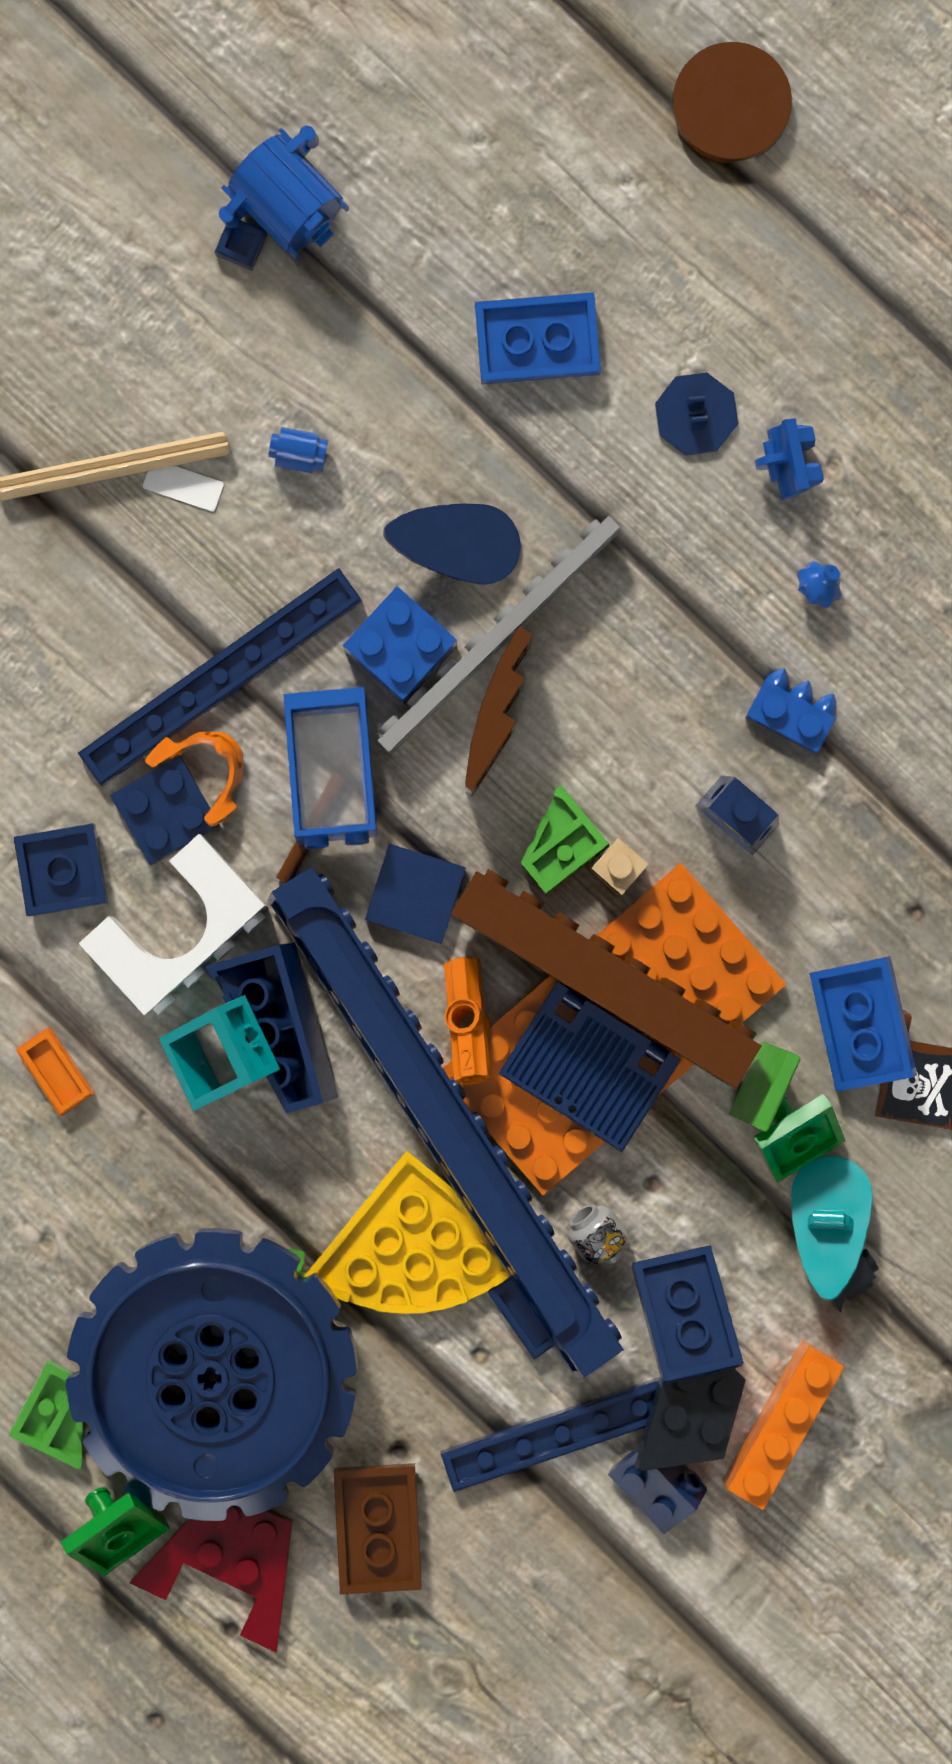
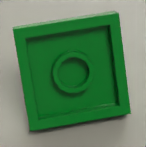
(799, 1136)
(114, 1532)

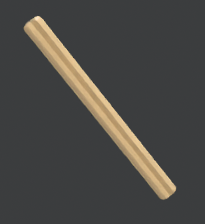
(114, 465)

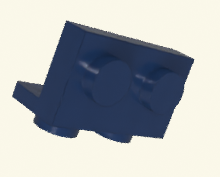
(661, 1494)

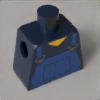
(739, 813)

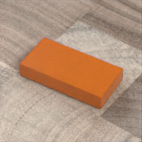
(55, 1071)

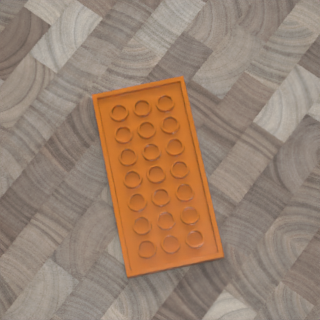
(678, 936)

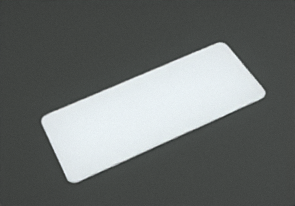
(185, 486)

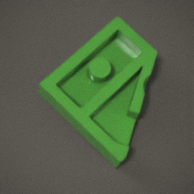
(562, 843)
(47, 1419)

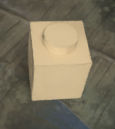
(618, 867)

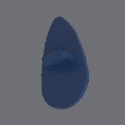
(458, 541)

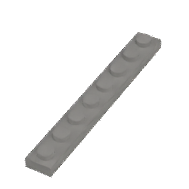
(484, 646)

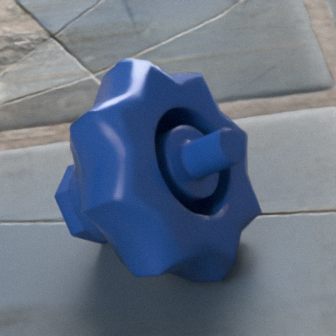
(819, 584)

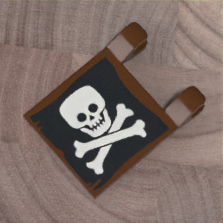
(925, 1097)

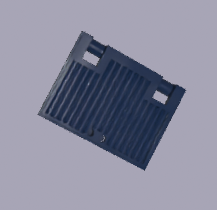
(589, 1067)

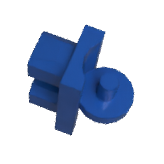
(786, 460)

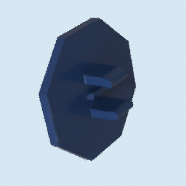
(696, 414)

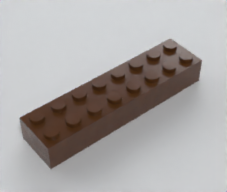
(607, 980)

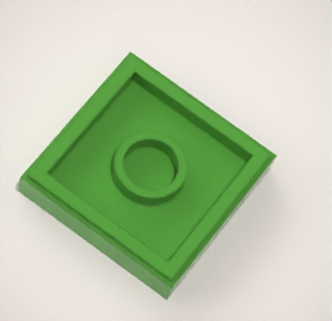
(765, 1086)

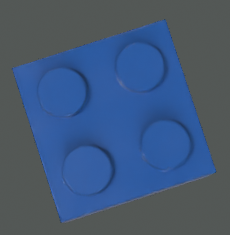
(400, 645)

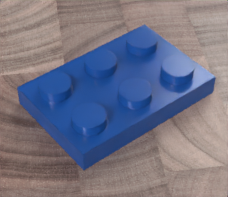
(537, 338)
(863, 1024)

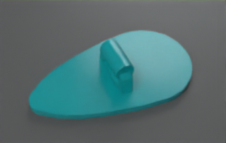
(831, 1221)

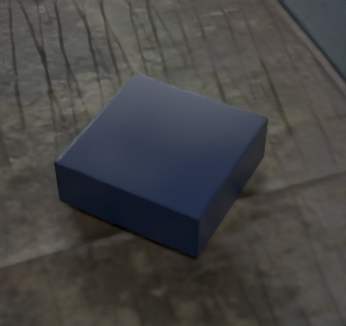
(241, 244)

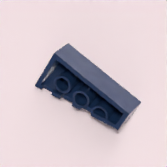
(284, 1010)

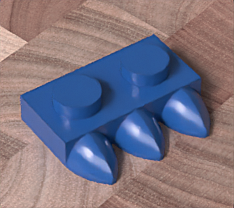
(792, 713)

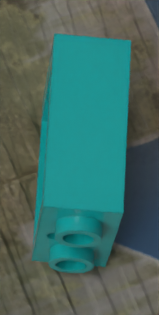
(249, 1060)

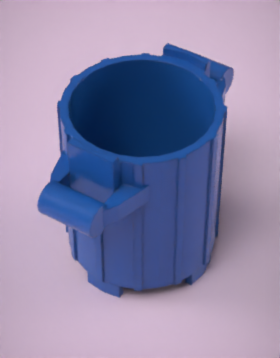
(284, 192)

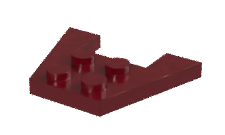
(238, 1551)

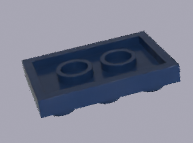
(687, 1314)

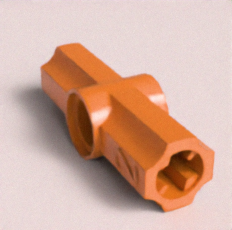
(468, 1044)

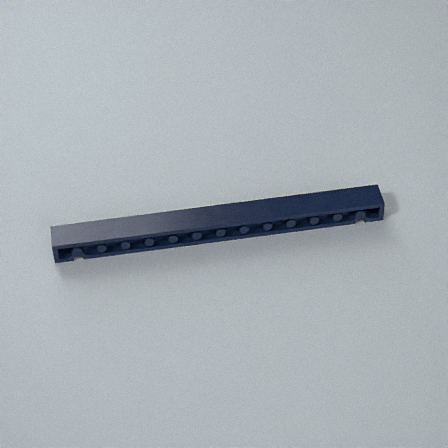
(446, 1124)

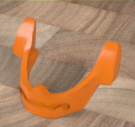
(224, 746)

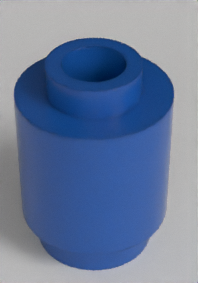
(298, 450)

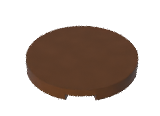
(731, 102)

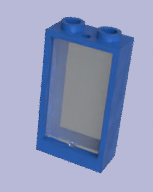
(330, 767)

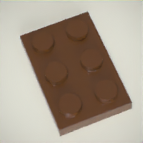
(377, 1528)

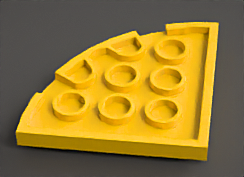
(410, 1247)

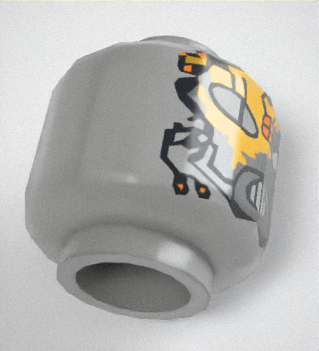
(597, 1235)

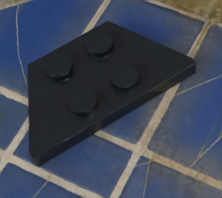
(690, 1421)

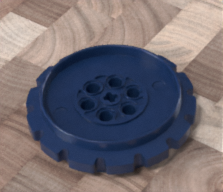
(165, 1441)

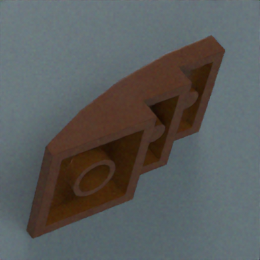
(493, 725)

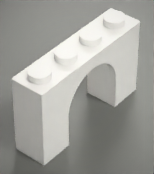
(229, 910)

